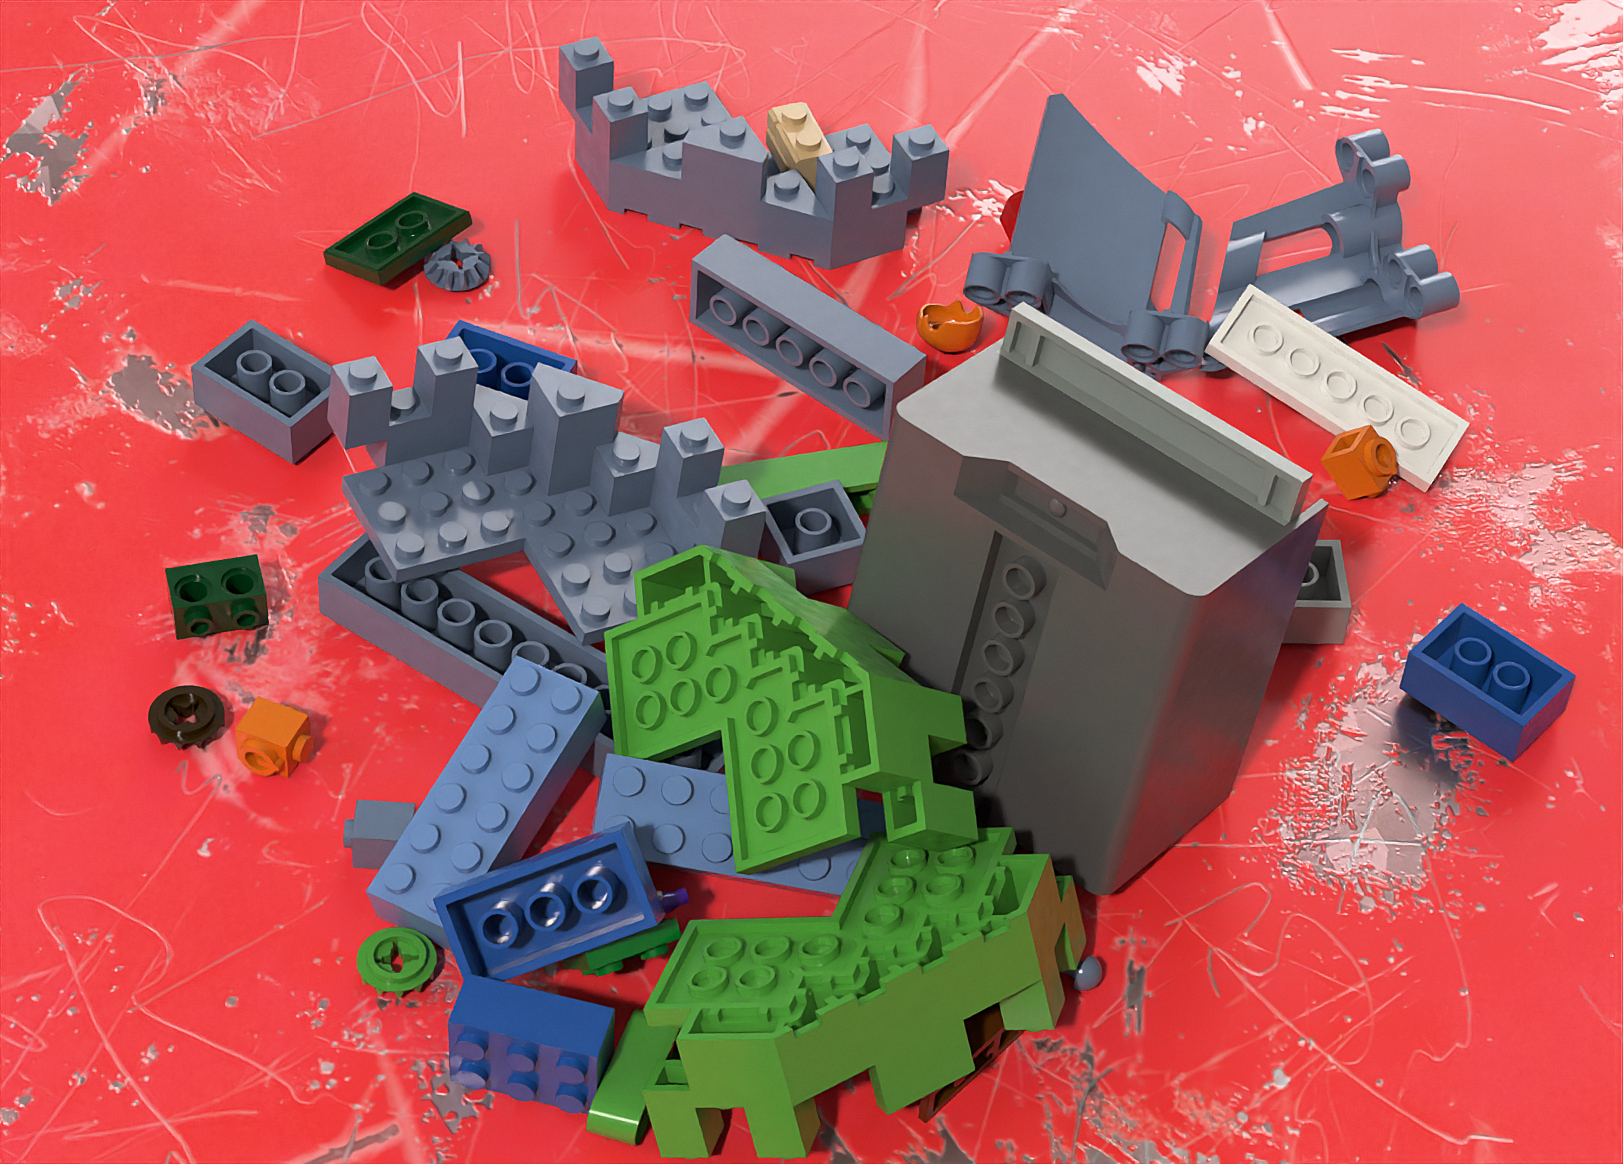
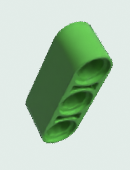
(619, 1104)

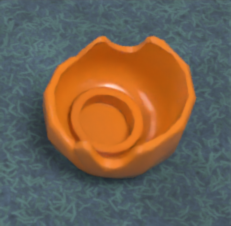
(949, 326)

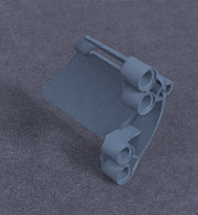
(1093, 248)

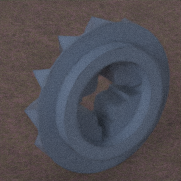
(446, 275)

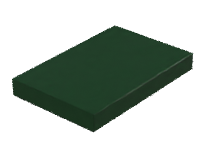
(397, 238)

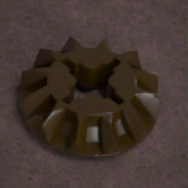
(185, 702)

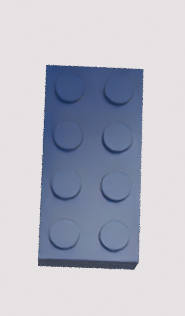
(550, 906)

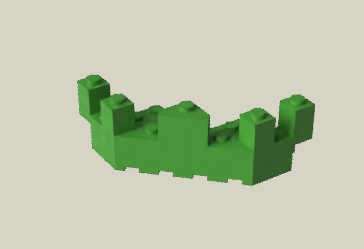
(800, 702)
(877, 986)

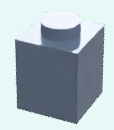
(375, 830)

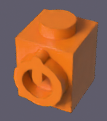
(1360, 462)
(273, 738)

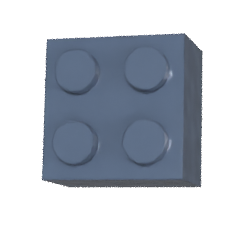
(814, 535)

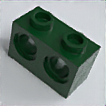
(217, 596)

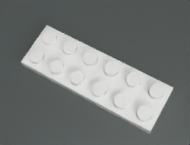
(1334, 384)

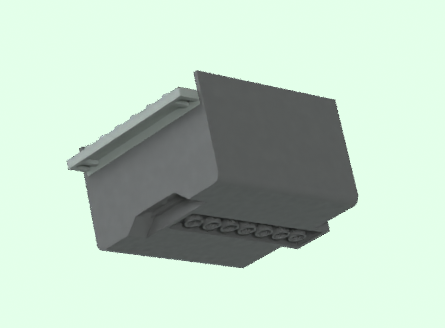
(1091, 587)

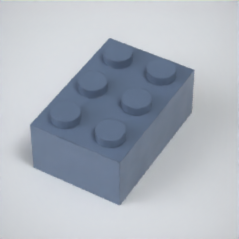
(266, 390)

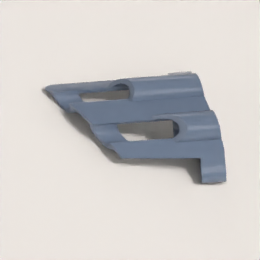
(1367, 271)

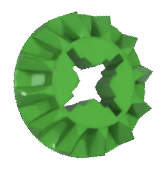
(413, 948)

